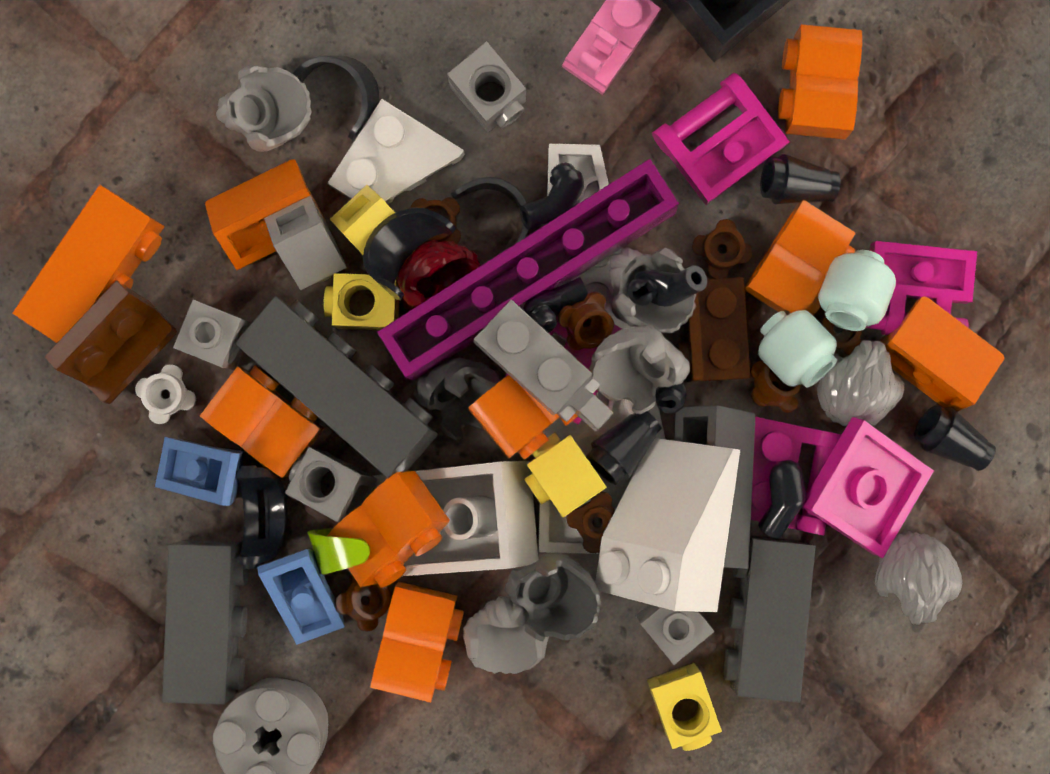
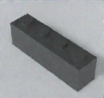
(336, 388)

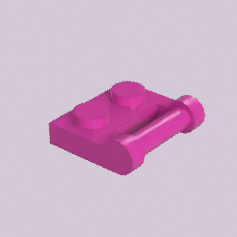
(729, 152)
(781, 442)

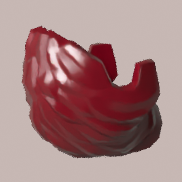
(433, 269)

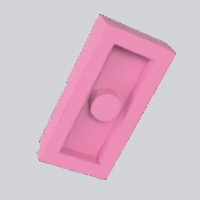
(610, 41)

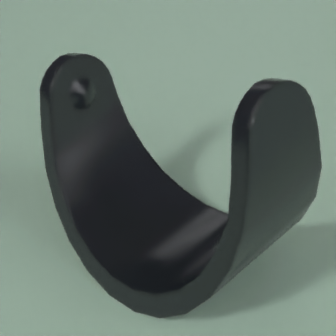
(363, 76)
(493, 184)
(396, 240)

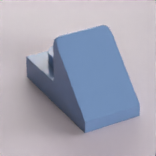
(199, 471)
(301, 596)

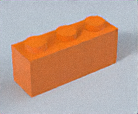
(96, 251)

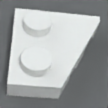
(392, 155)

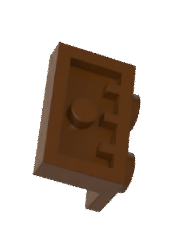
(717, 333)
(112, 342)

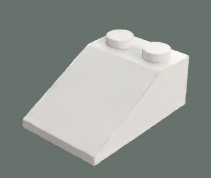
(488, 518)
(671, 528)

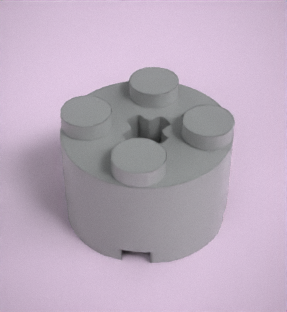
(262, 707)

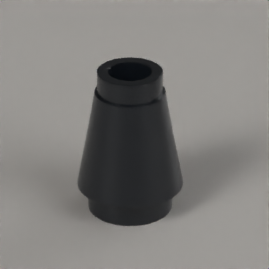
(793, 180)
(952, 437)
(623, 446)

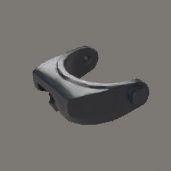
(255, 547)

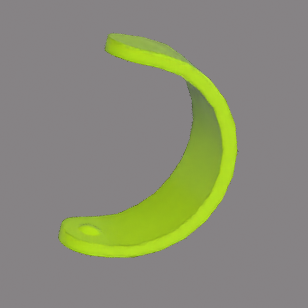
(337, 552)

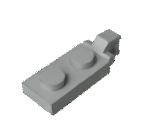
(542, 366)

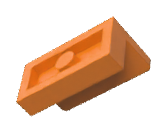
(240, 212)
(942, 356)

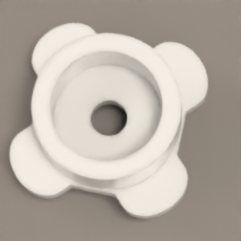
(150, 393)

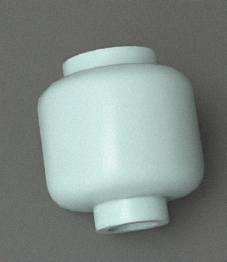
(857, 290)
(797, 348)

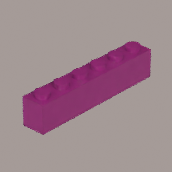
(530, 268)

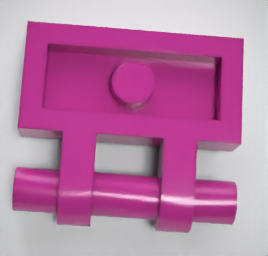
(926, 271)

